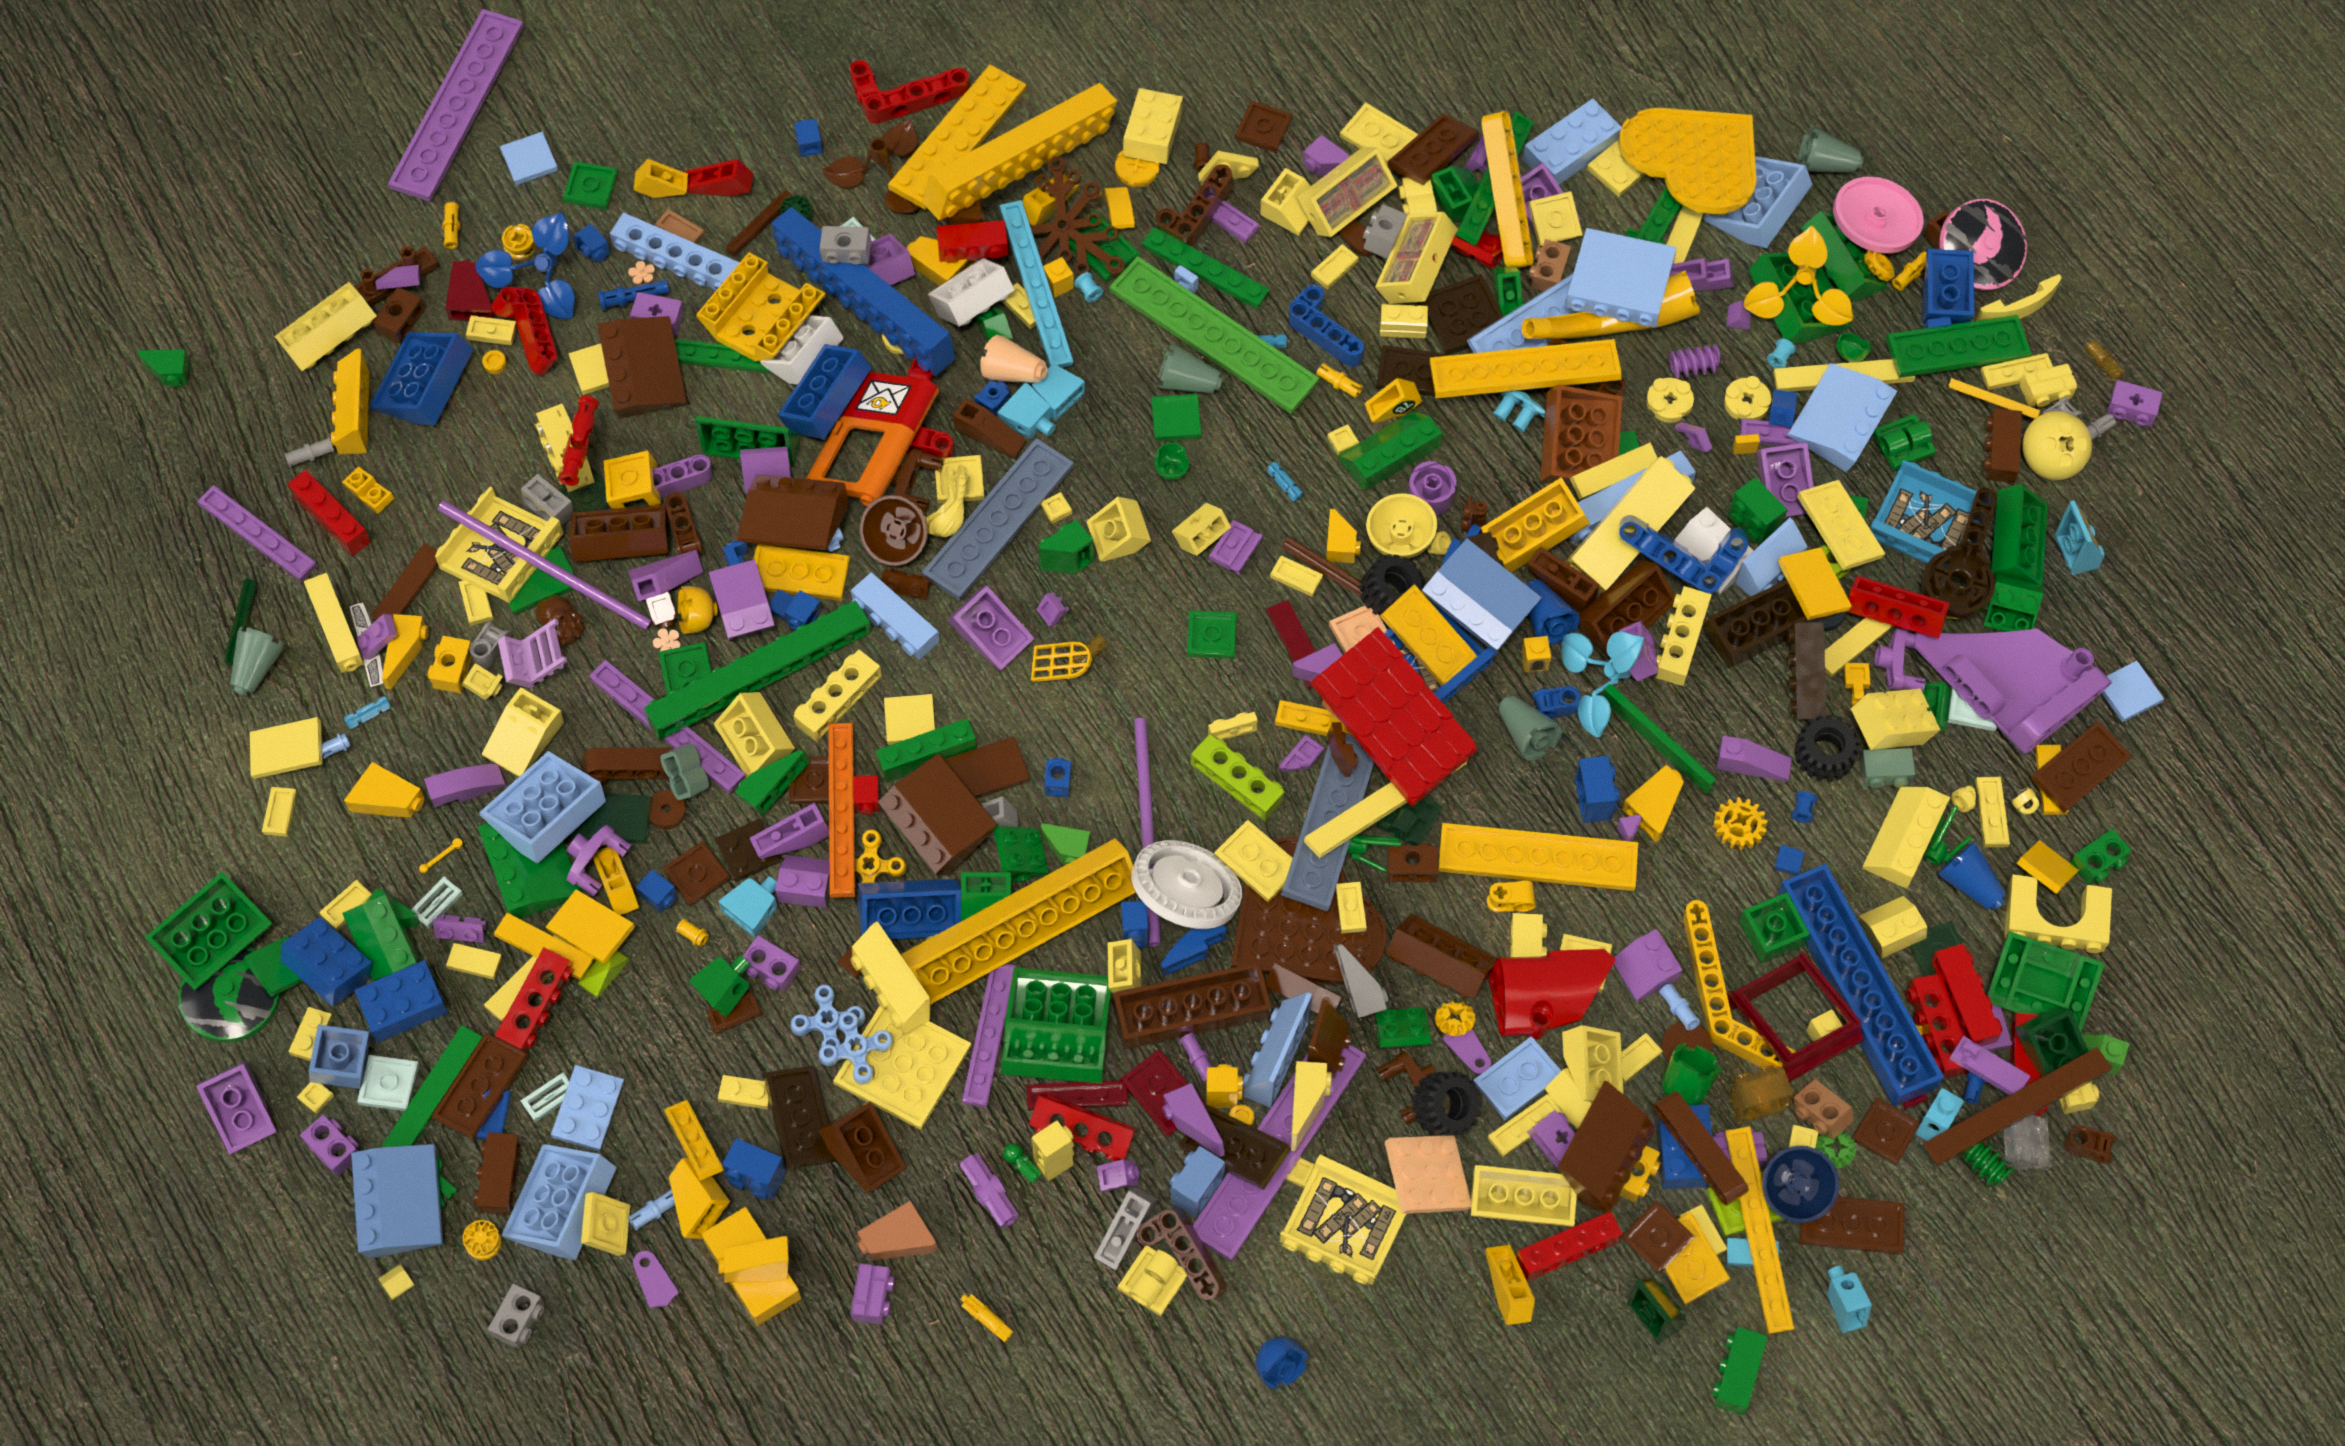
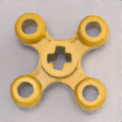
(880, 866)

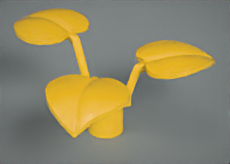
(1809, 253)

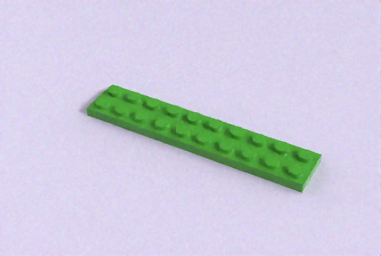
(1214, 335)

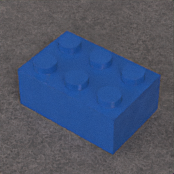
(326, 961)
(400, 1001)
(1675, 1166)

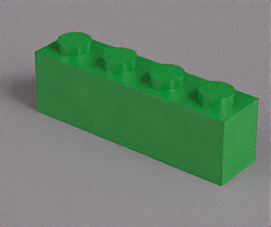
(910, 754)

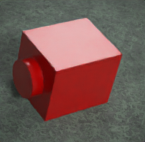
(866, 794)

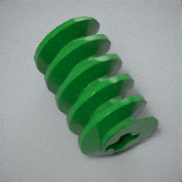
(1988, 1164)

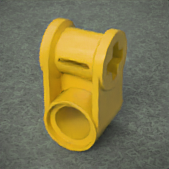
(1513, 897)

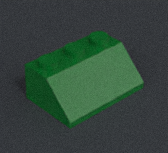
(381, 936)

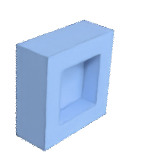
(1186, 279)

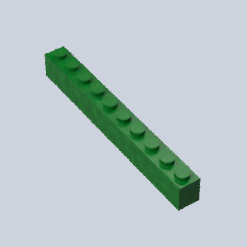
(757, 669)

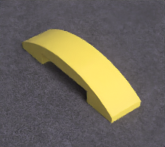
(2024, 306)

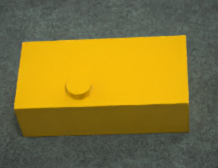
(1536, 522)
(759, 1298)

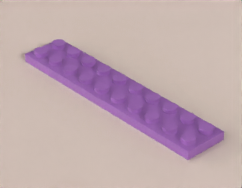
(456, 105)
(1240, 1205)

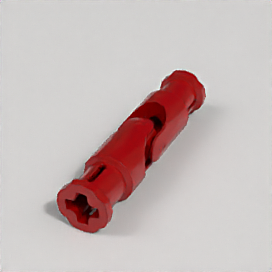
(582, 427)

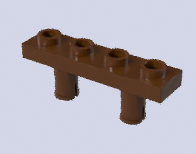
(367, 287)

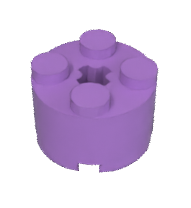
(1434, 485)

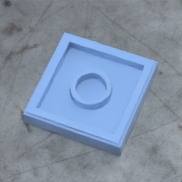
(528, 158)
(2131, 692)

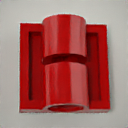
(1486, 251)

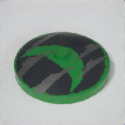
(228, 1004)

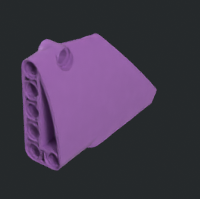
(2016, 679)

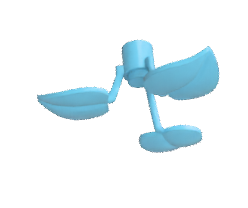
(1623, 649)

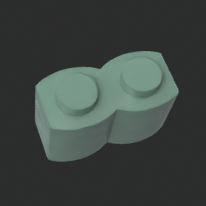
(684, 771)

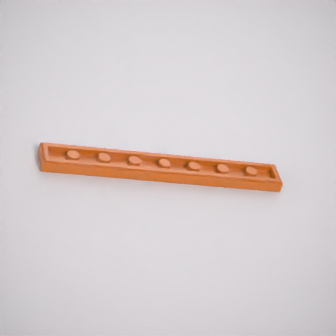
(841, 810)

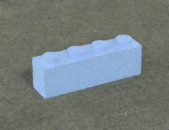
(895, 616)

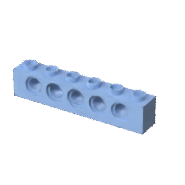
(671, 245)

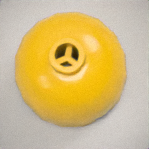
(695, 609)

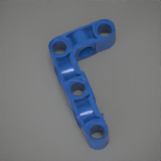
(1684, 563)

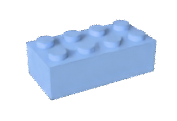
(1573, 141)

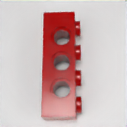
(1898, 607)
(533, 985)
(1933, 989)
(1121, 1133)
(1569, 1246)

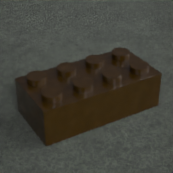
(1754, 623)

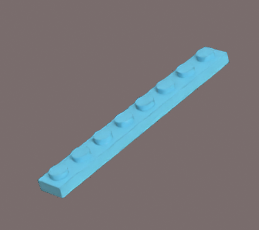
(1035, 284)

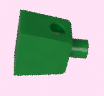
(722, 983)

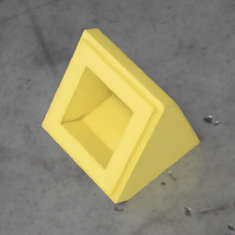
(396, 1282)

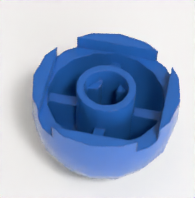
(1280, 1361)

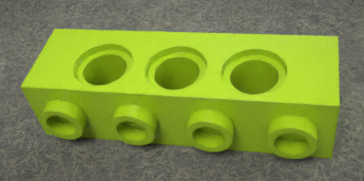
(1262, 803)

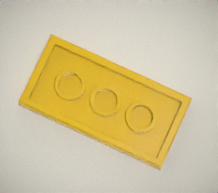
(794, 569)
(1428, 635)

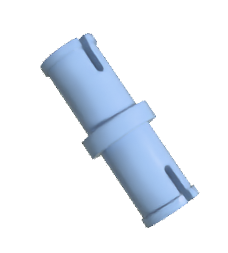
(1679, 1007)
(652, 1210)

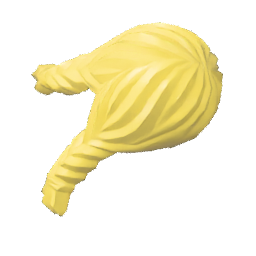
(951, 514)

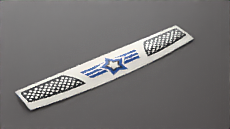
(361, 623)

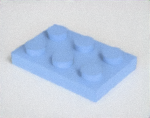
(1517, 1078)
(587, 1108)

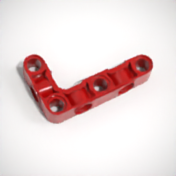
(904, 99)
(925, 438)

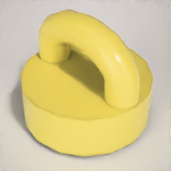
(1439, 544)
(1964, 798)
(2023, 798)

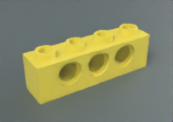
(1696, 604)
(816, 724)

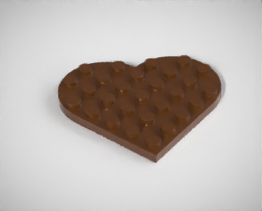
(1303, 935)

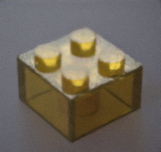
(1760, 1094)

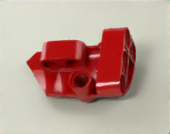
(1546, 989)

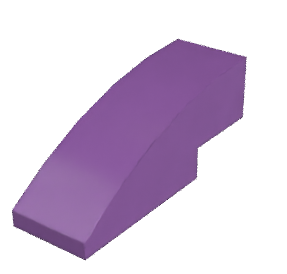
(1707, 275)
(464, 783)

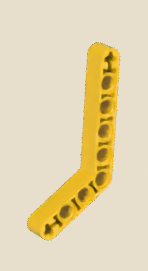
(1718, 994)

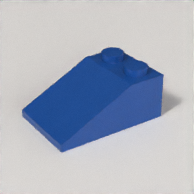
(1948, 285)

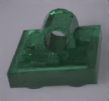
(1411, 823)

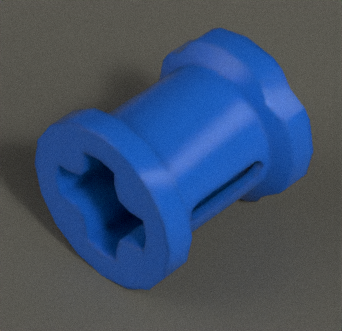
(1804, 807)

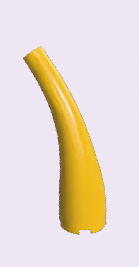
(1677, 305)

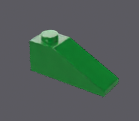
(767, 784)

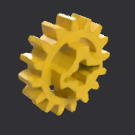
(1735, 832)

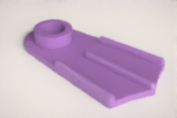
(1469, 1050)
(654, 1280)

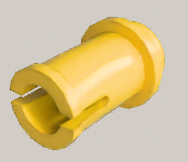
(697, 936)

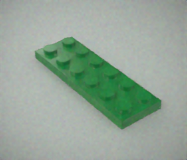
(1958, 346)

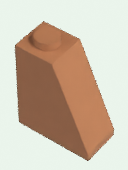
(896, 1235)

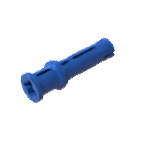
(622, 296)

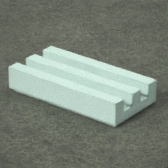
(443, 907)
(542, 1090)

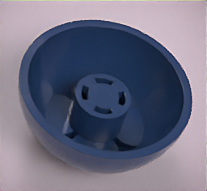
(1813, 1178)

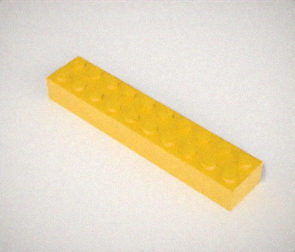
(1019, 151)
(1022, 921)

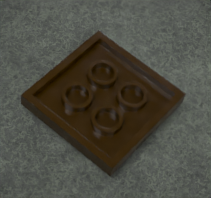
(1461, 312)

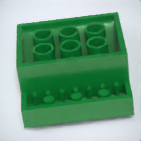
(1056, 1025)

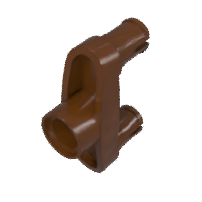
(906, 475)
(1405, 1064)

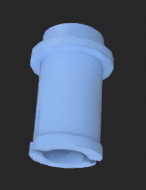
(335, 745)

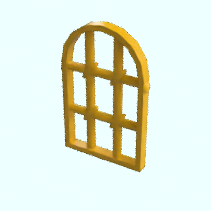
(1053, 655)

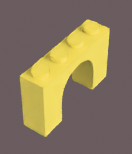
(2089, 933)

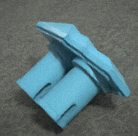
(1529, 410)

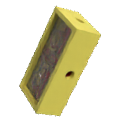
(1347, 191)
(1416, 257)

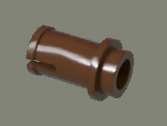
(1202, 155)

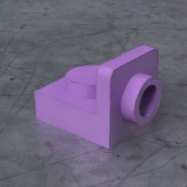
(1118, 1175)

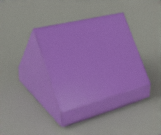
(1738, 316)
(1628, 827)

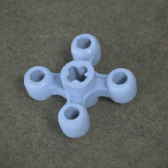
(825, 1012)
(858, 1057)

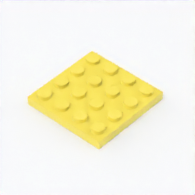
(911, 1073)

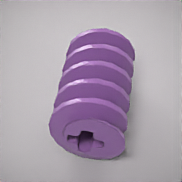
(1694, 360)

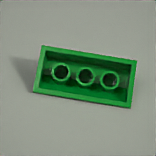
(1845, 260)
(1392, 449)
(2019, 534)

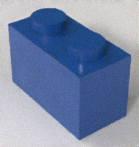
(1135, 922)

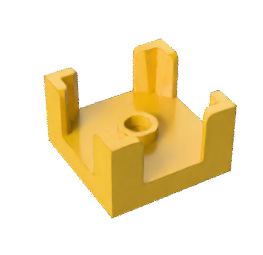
(631, 479)

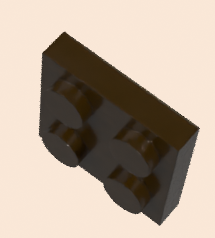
(740, 852)

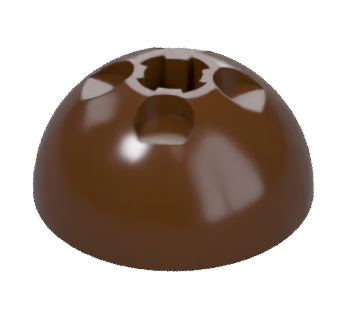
(883, 534)

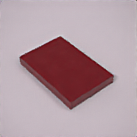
(1150, 1083)

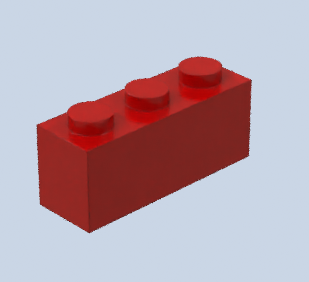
(972, 241)

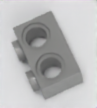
(546, 500)
(509, 1314)

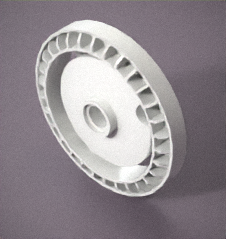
(1186, 884)

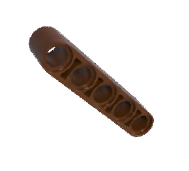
(1701, 1148)

